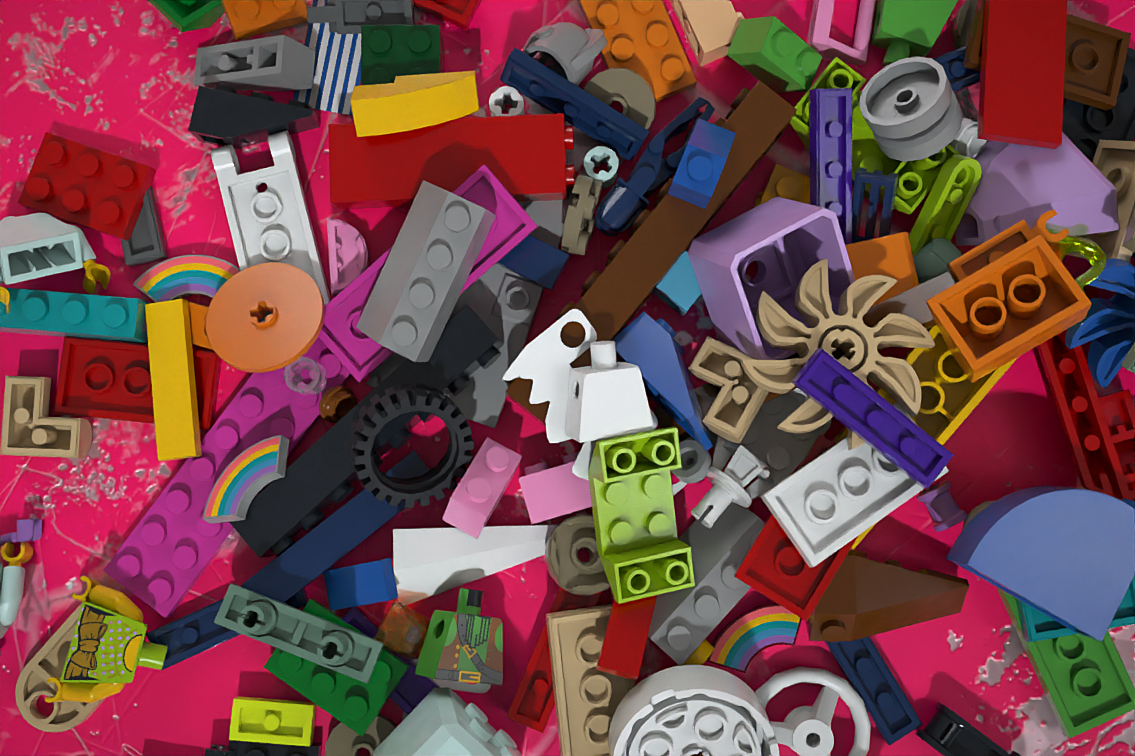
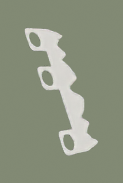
(548, 365)

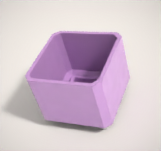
(785, 243)

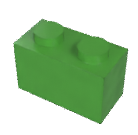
(774, 54)

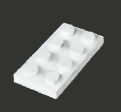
(838, 497)

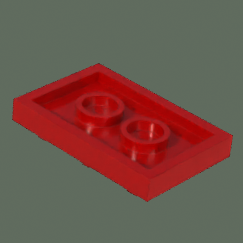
(87, 186)

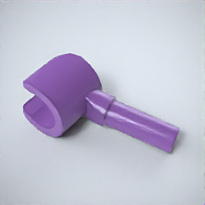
(26, 531)

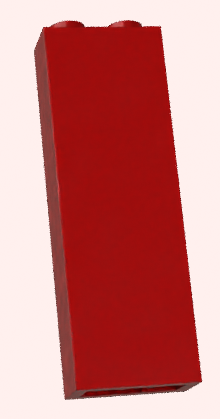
(388, 169)

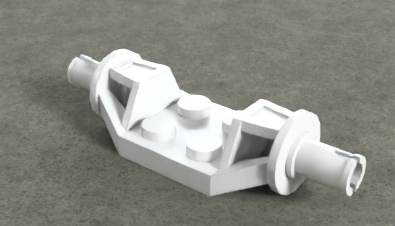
(762, 453)

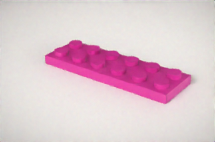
(360, 352)

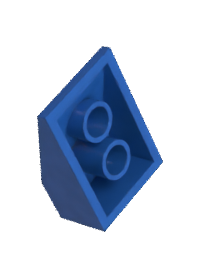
(663, 372)

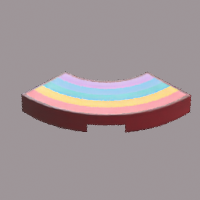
(752, 633)

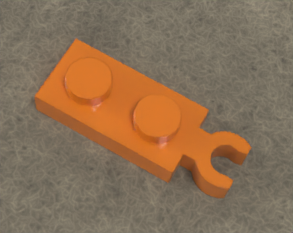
(1003, 244)

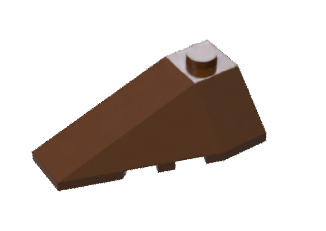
(882, 597)

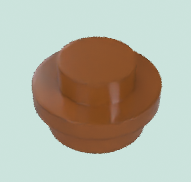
(336, 403)

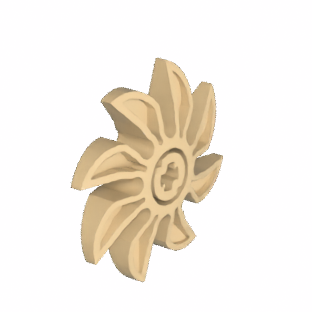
(833, 331)

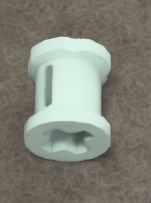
(597, 157)

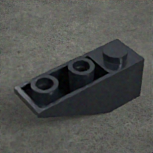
(242, 120)

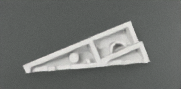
(447, 557)

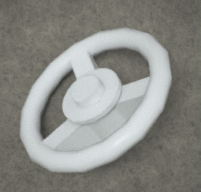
(808, 727)

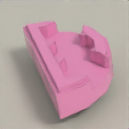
(347, 254)

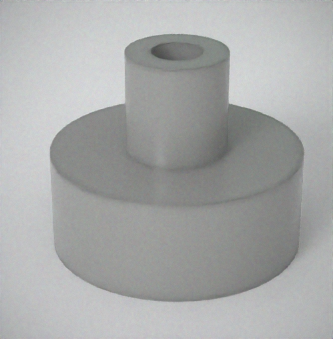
(694, 462)

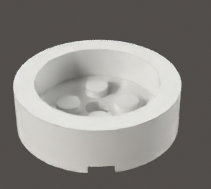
(691, 712)

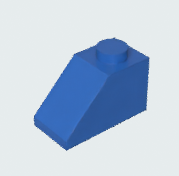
(702, 163)

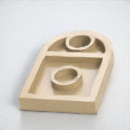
(33, 683)

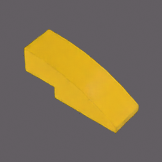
(413, 102)

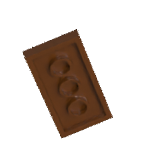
(1092, 58)

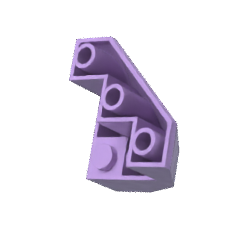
(1031, 180)

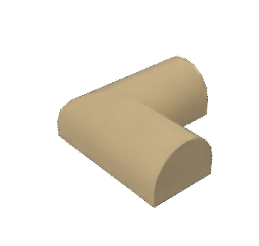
(739, 395)
(30, 430)

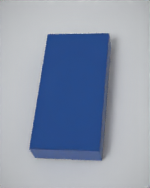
(361, 584)

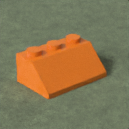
(1008, 308)

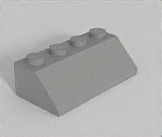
(425, 272)
(690, 614)

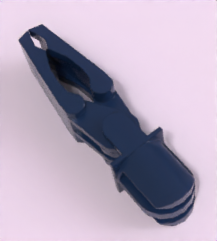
(628, 200)

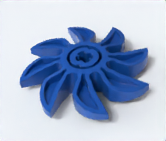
(1108, 322)

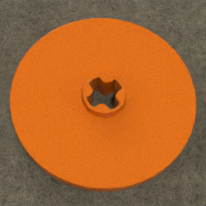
(284, 336)

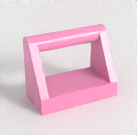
(828, 48)

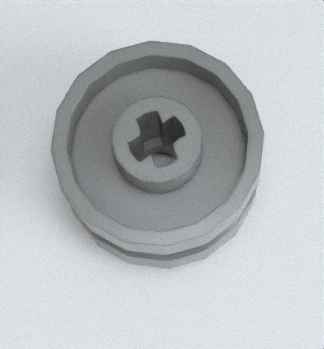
(911, 109)

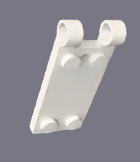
(274, 222)

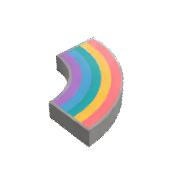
(185, 277)
(245, 478)

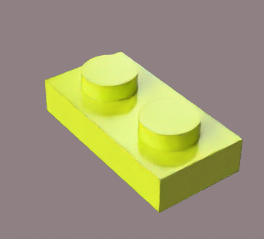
(272, 721)

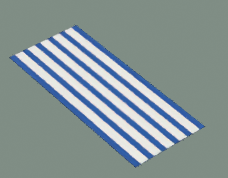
(335, 68)

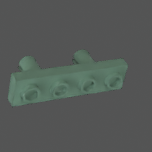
(299, 633)

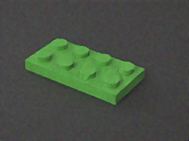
(1078, 675)

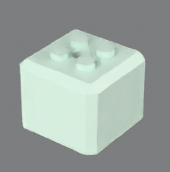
(446, 727)

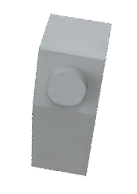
(256, 65)

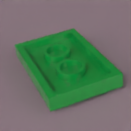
(341, 696)

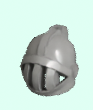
(566, 49)

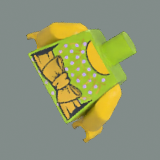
(105, 647)

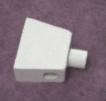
(606, 398)

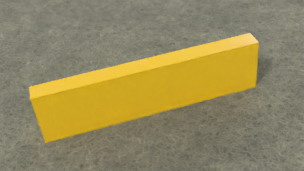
(173, 380)

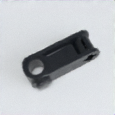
(956, 737)

